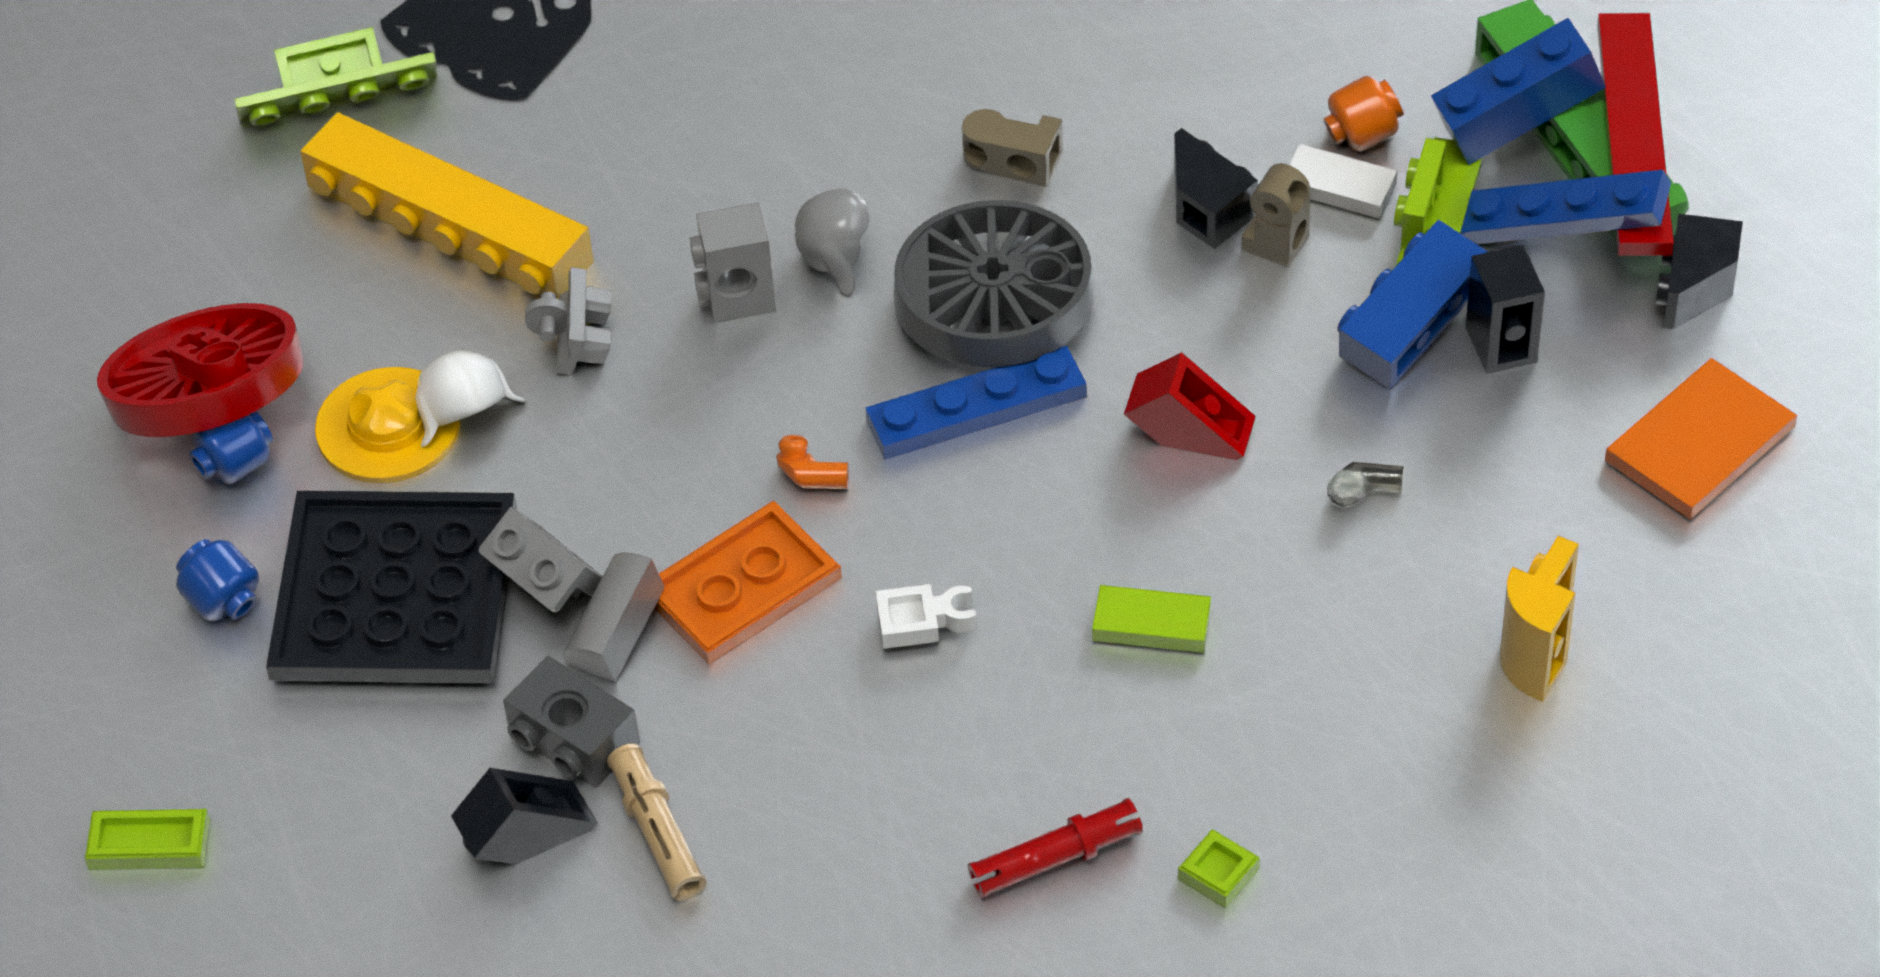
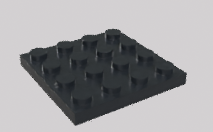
(389, 588)

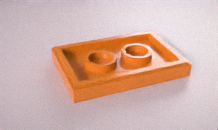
(1700, 438)
(743, 582)

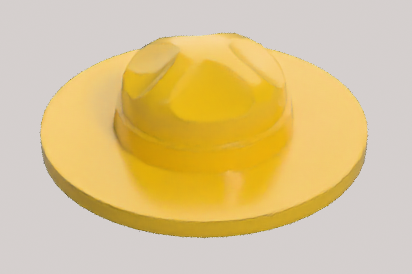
(375, 430)

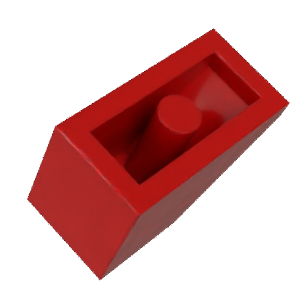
(1189, 410)

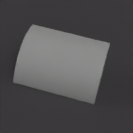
(615, 616)

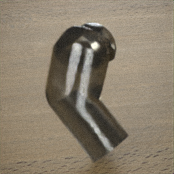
(1361, 479)

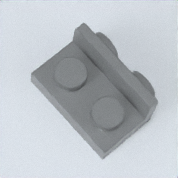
(538, 561)

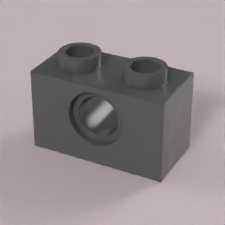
(559, 697)

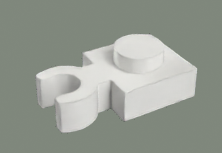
(914, 615)

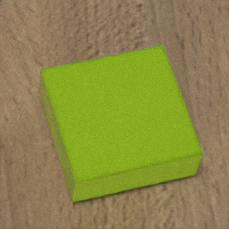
(1218, 868)

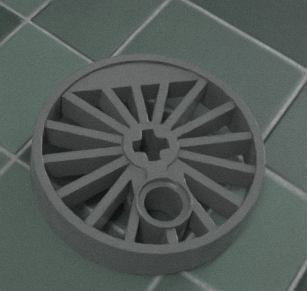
(1013, 285)

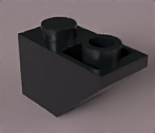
(1210, 190)
(1701, 267)

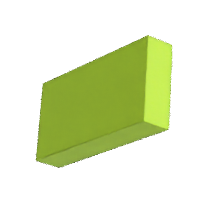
(1151, 618)
(147, 839)

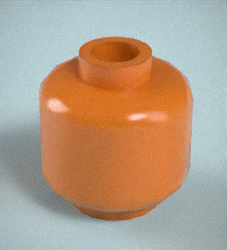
(1363, 114)

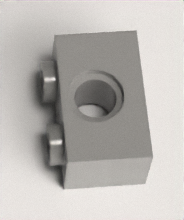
(734, 263)

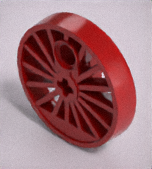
(201, 370)

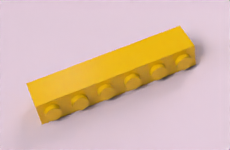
(445, 206)

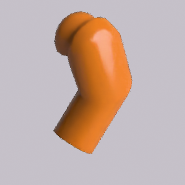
(806, 470)

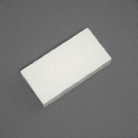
(1345, 180)

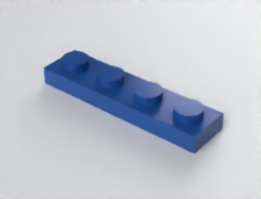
(1566, 207)
(975, 403)

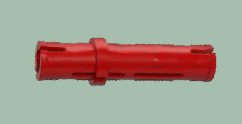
(1056, 847)

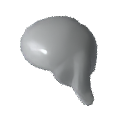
(831, 233)

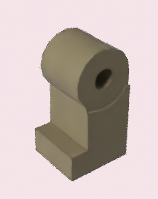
(1011, 146)
(1280, 217)

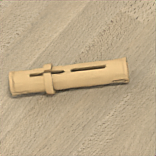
(647, 803)

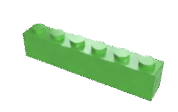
(1578, 134)

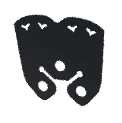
(472, 38)

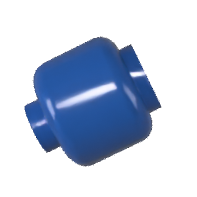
(232, 449)
(217, 580)

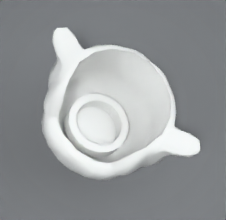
(457, 388)

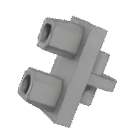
(567, 321)

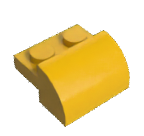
(1539, 619)

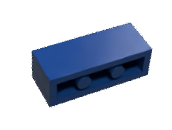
(1518, 91)
(1409, 305)

